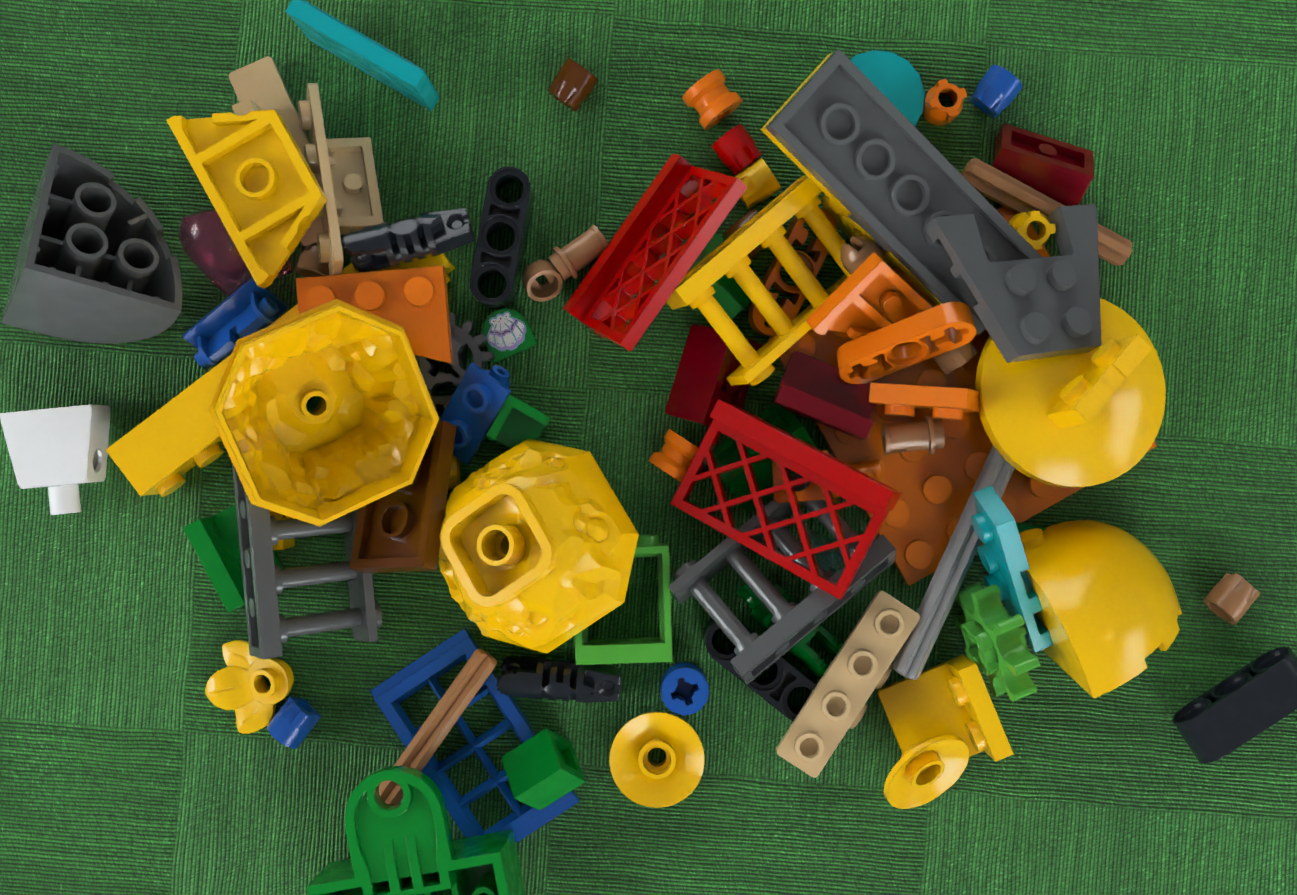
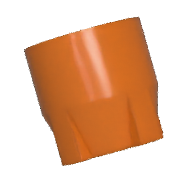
(934, 111)

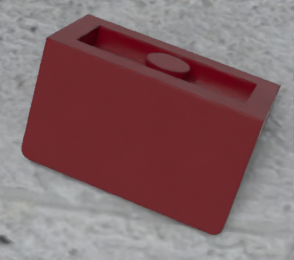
(1044, 163)
(703, 376)
(819, 394)

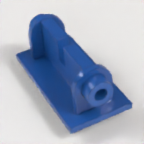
(237, 316)
(476, 407)

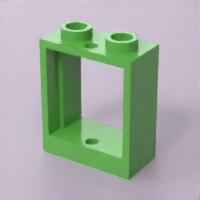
(635, 649)

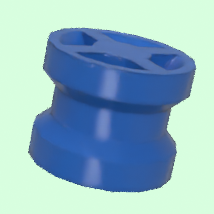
(681, 679)

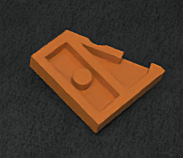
(868, 301)
(944, 401)

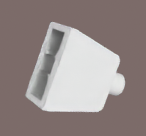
(58, 450)

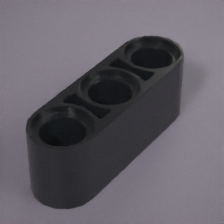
(495, 216)
(772, 688)
(1240, 706)

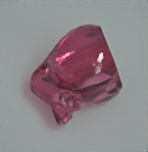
(214, 252)

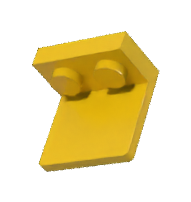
(946, 702)

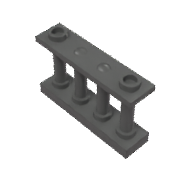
(265, 580)
(790, 620)

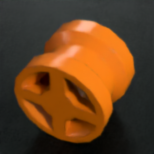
(712, 99)
(674, 455)

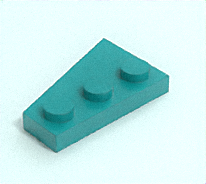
(1006, 563)

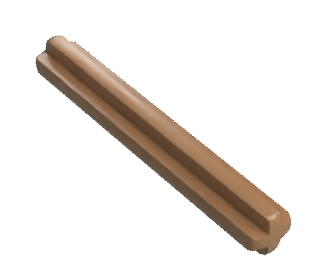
(1022, 198)
(441, 720)

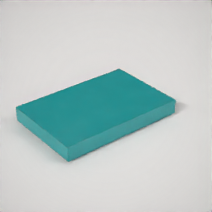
(363, 53)

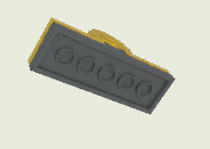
(885, 177)

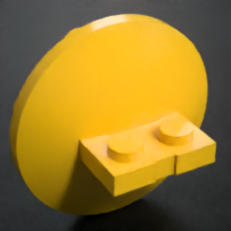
(1075, 414)

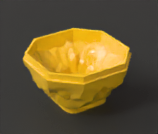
(358, 439)
(565, 549)

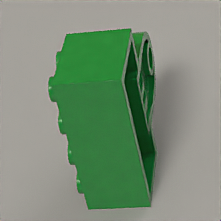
(412, 846)

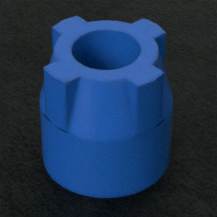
(995, 91)
(293, 722)

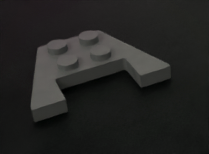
(1036, 303)

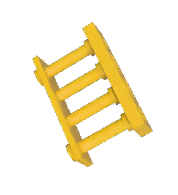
(732, 260)

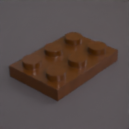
(405, 526)

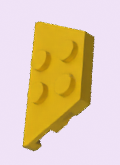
(254, 183)

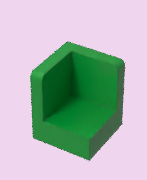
(517, 423)
(542, 769)

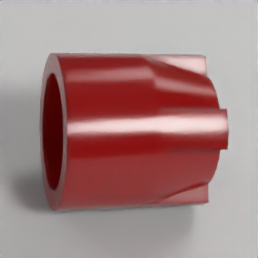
(736, 149)

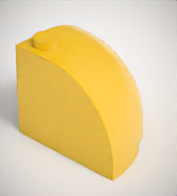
(1100, 601)

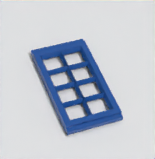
(426, 671)

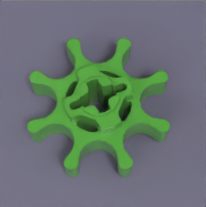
(996, 641)

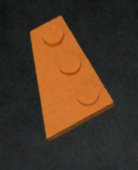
(404, 296)

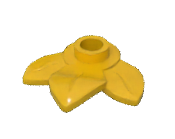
(244, 688)

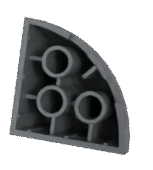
(91, 260)

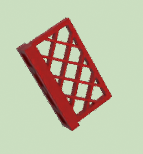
(635, 252)
(804, 460)

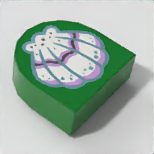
(508, 334)

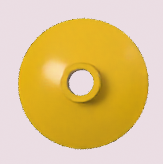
(926, 771)
(663, 782)

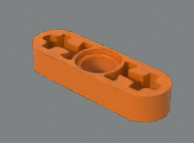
(795, 234)
(930, 332)

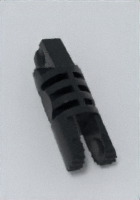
(388, 244)
(559, 679)

